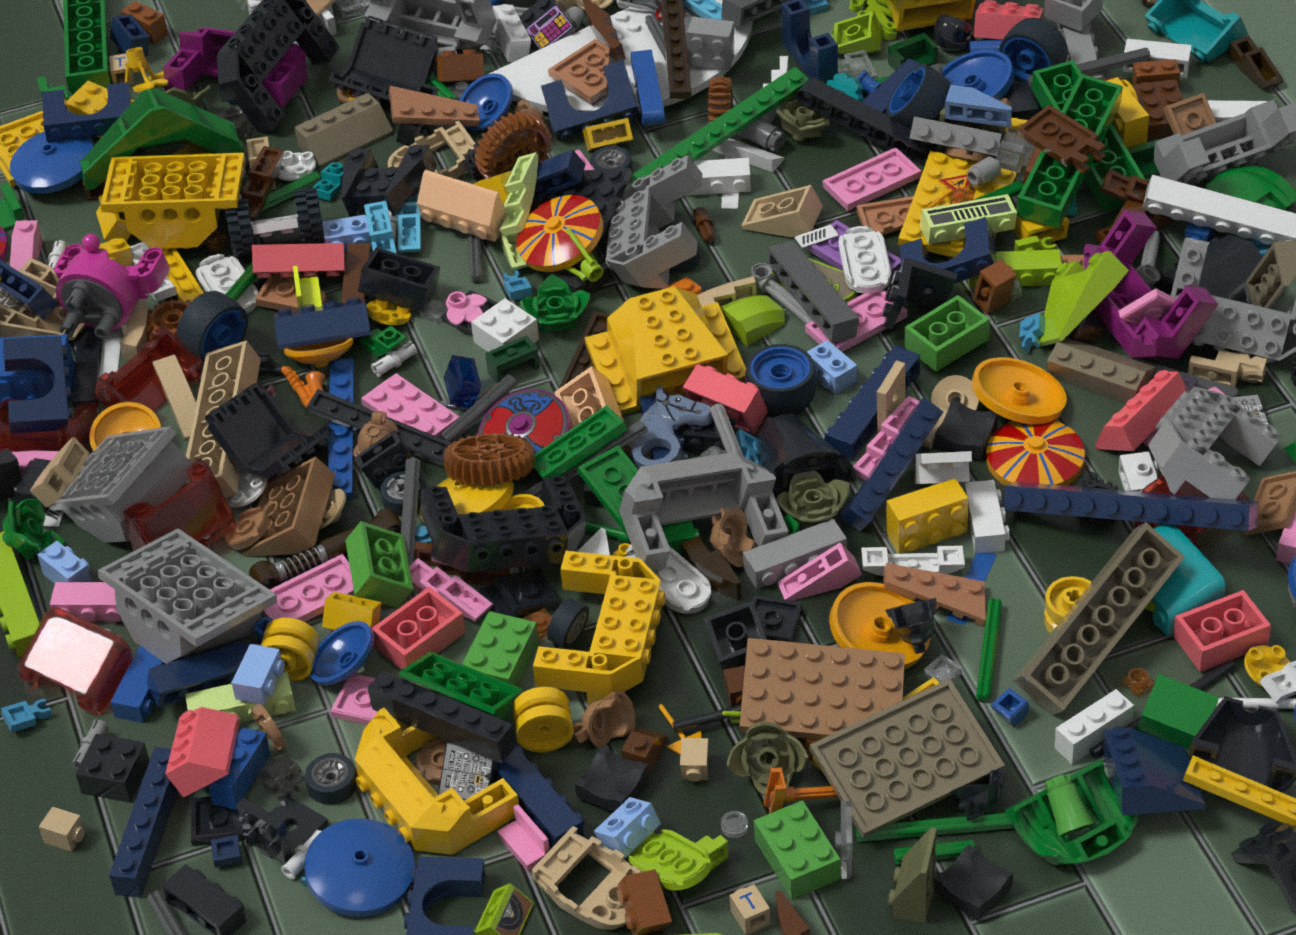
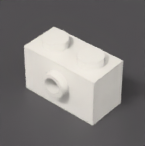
(1137, 471)

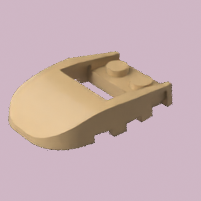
(455, 137)
(602, 906)

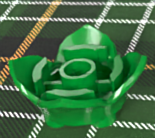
(556, 305)
(25, 528)

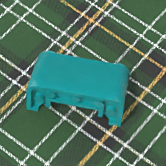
(1196, 25)
(1190, 584)

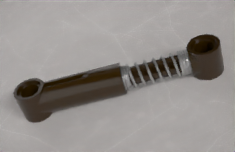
(272, 574)

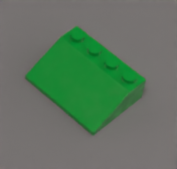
(463, 684)

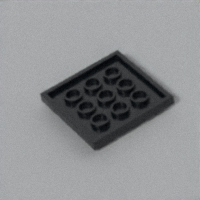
(602, 187)

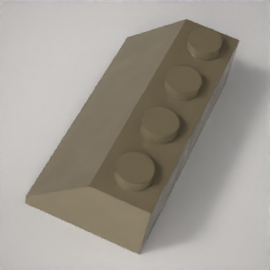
(343, 129)
(1272, 274)
(1098, 370)

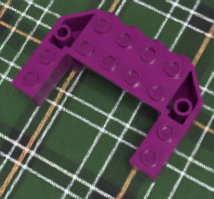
(199, 57)
(1152, 337)

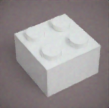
(503, 325)

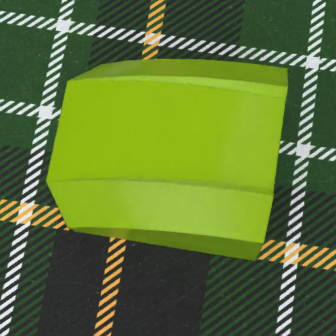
(858, 34)
(753, 317)

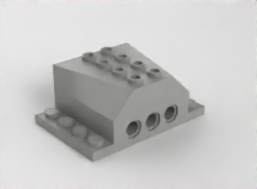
(121, 473)
(184, 597)

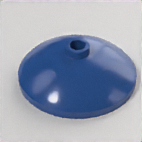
(492, 96)
(342, 653)

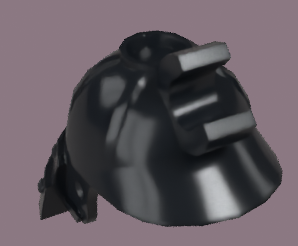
(914, 622)
(982, 796)

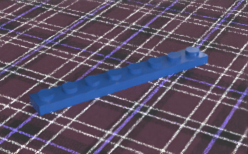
(342, 438)

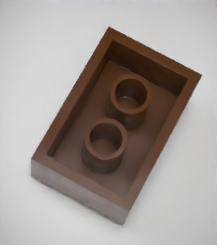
(1153, 98)

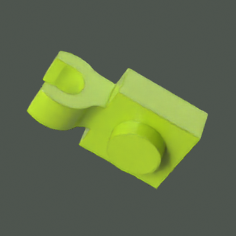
(1034, 243)

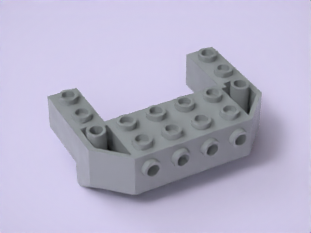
(454, 22)
(1226, 144)
(634, 242)
(1235, 323)
(1191, 431)
(697, 491)

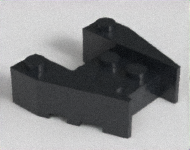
(367, 183)

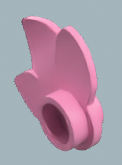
(464, 307)

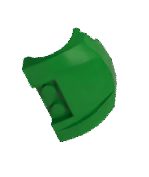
(1254, 185)
(1037, 825)

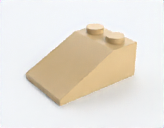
(784, 213)

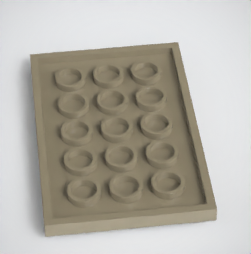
(906, 757)

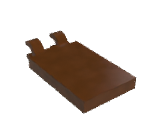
(1062, 138)

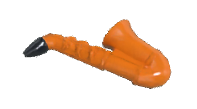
(305, 392)

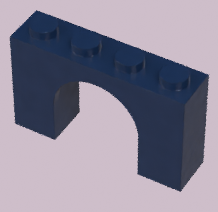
(814, 55)
(569, 121)
(64, 125)
(975, 256)
(45, 356)
(439, 879)

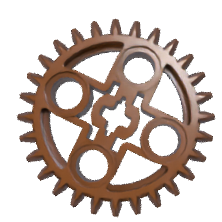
(511, 139)
(489, 459)

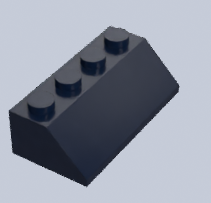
(321, 323)

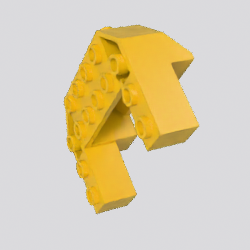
(622, 632)
(410, 803)

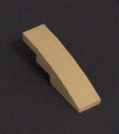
(729, 292)
(177, 392)

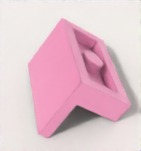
(524, 839)

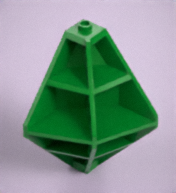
(156, 122)

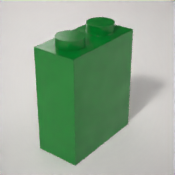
(1176, 711)

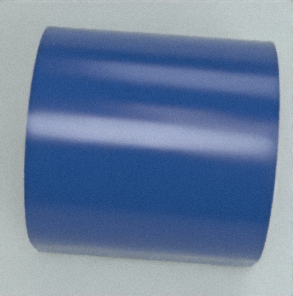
(1011, 707)

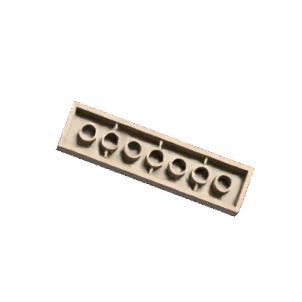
(223, 377)

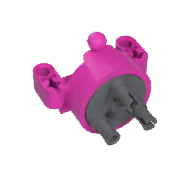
(100, 289)

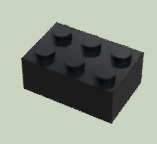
(399, 279)

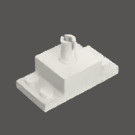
(941, 467)

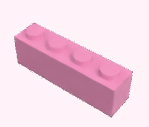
(86, 600)

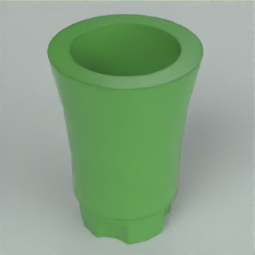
(1067, 805)

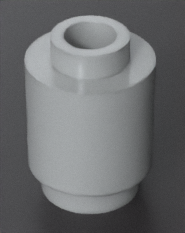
(984, 171)

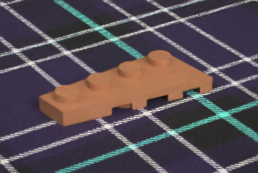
(424, 108)
(884, 215)
(951, 592)

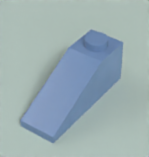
(974, 106)

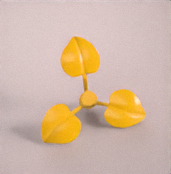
(138, 62)

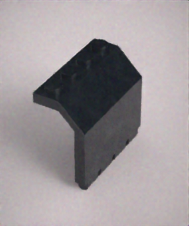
(387, 59)
(1225, 268)
(260, 435)

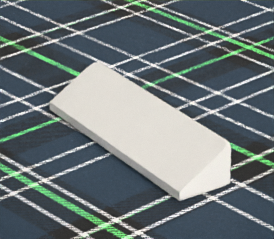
(757, 157)

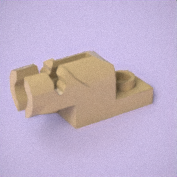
(1229, 368)

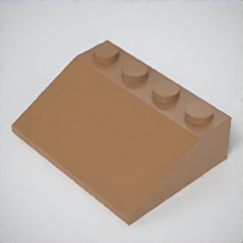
(294, 508)

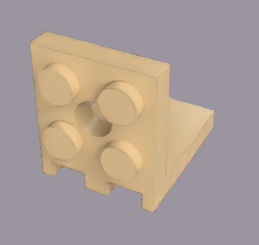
(892, 394)

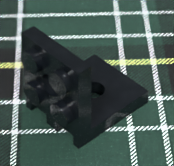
(909, 286)
(269, 829)
(1277, 848)

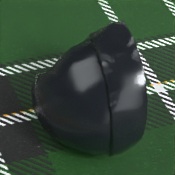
(952, 33)

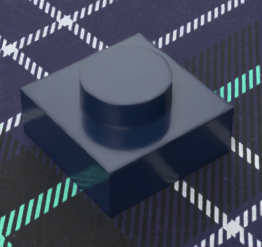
(226, 851)

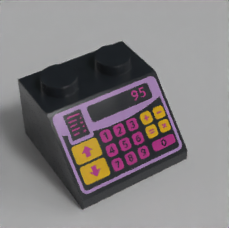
(547, 22)

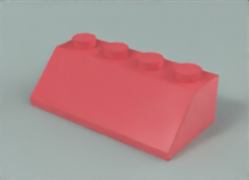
(308, 258)
(1141, 413)
(202, 748)

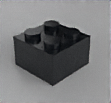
(731, 631)
(112, 768)

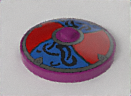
(531, 414)

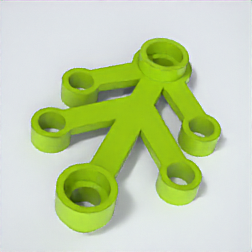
(888, 28)

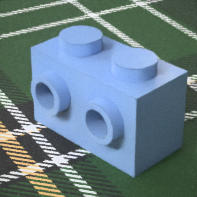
(347, 231)
(833, 367)
(63, 565)
(257, 674)
(628, 826)

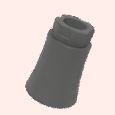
(763, 134)

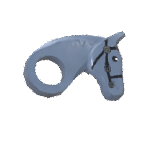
(662, 420)

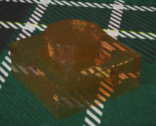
(963, 194)
(543, 620)

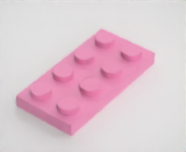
(871, 179)
(869, 311)
(410, 406)
(306, 593)

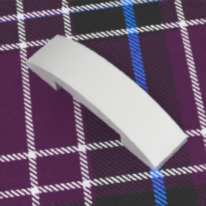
(945, 561)

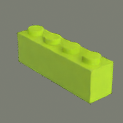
(1030, 267)

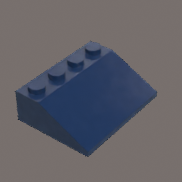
(1148, 773)

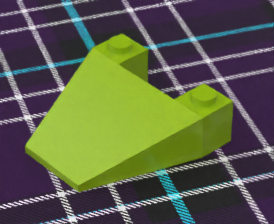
(1077, 293)

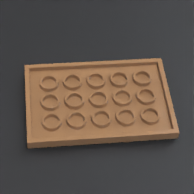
(817, 687)

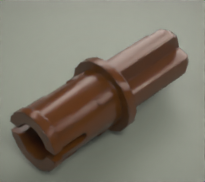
(704, 224)

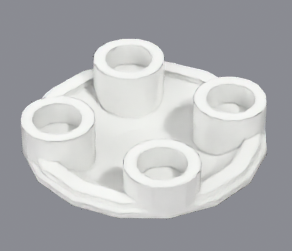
(296, 165)
(248, 490)

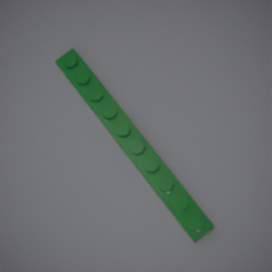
(730, 122)

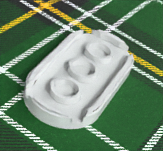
(864, 260)
(220, 274)
(683, 584)

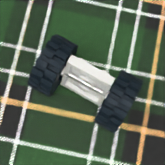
(307, 218)

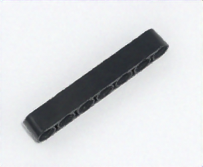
(863, 119)

